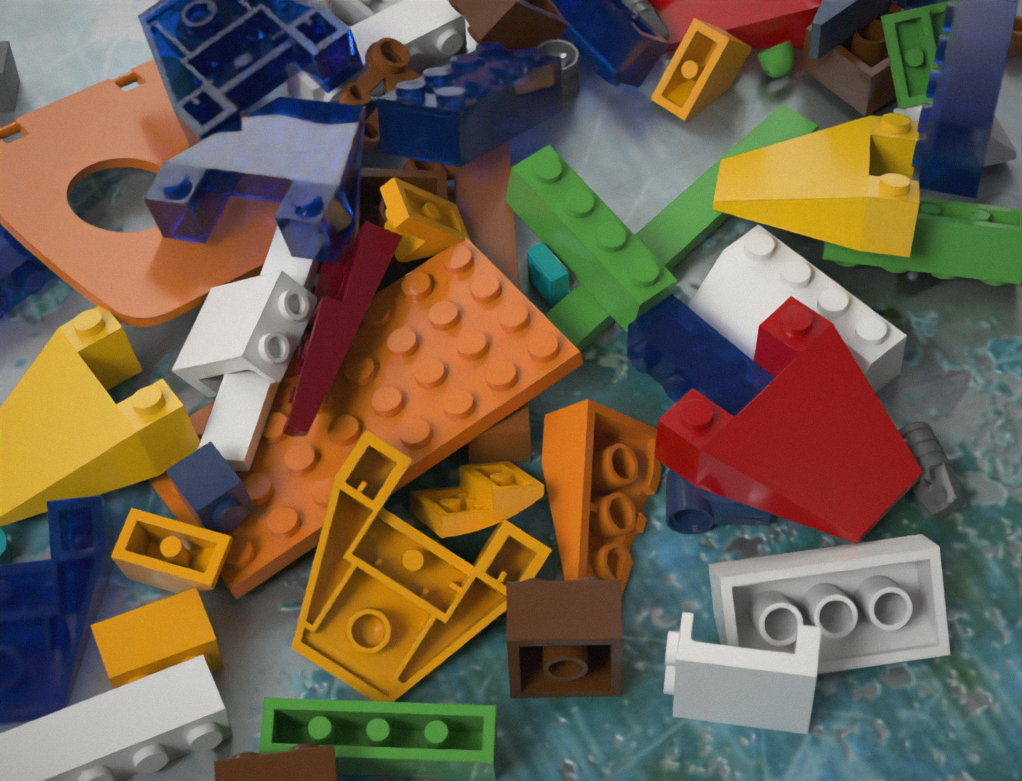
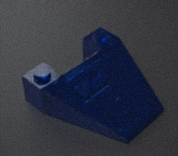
(235, 52)
(281, 153)
(51, 608)

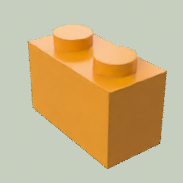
(156, 638)

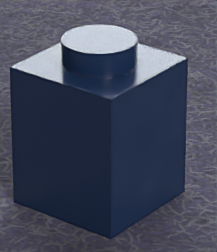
(211, 490)

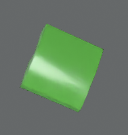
(911, 49)

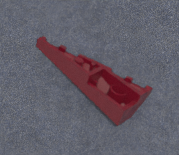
(342, 300)

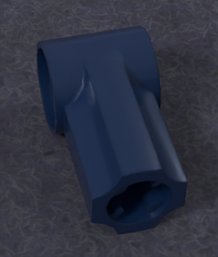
(696, 510)

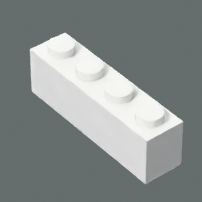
(425, 27)
(121, 730)

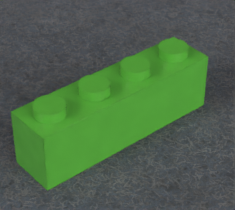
(587, 237)
(953, 242)
(388, 736)

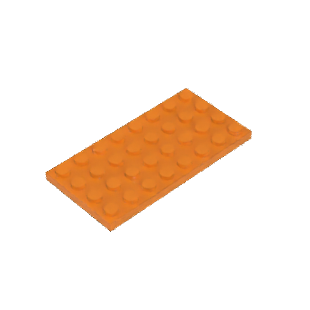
(424, 373)

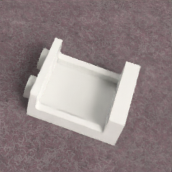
(245, 328)
(742, 683)

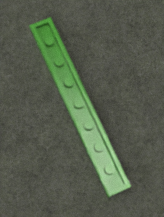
(676, 228)

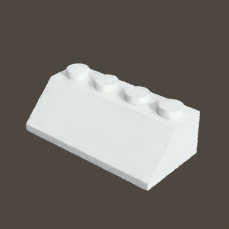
(762, 273)
(869, 598)

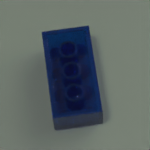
(963, 95)
(470, 104)

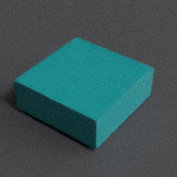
(547, 275)

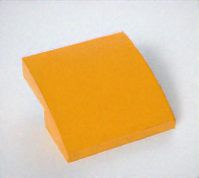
(482, 499)

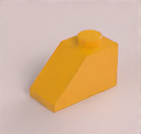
(700, 70)
(170, 552)

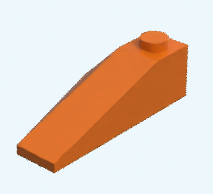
(597, 485)

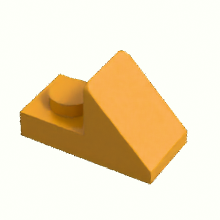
(422, 218)

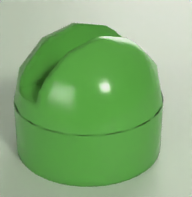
(778, 60)

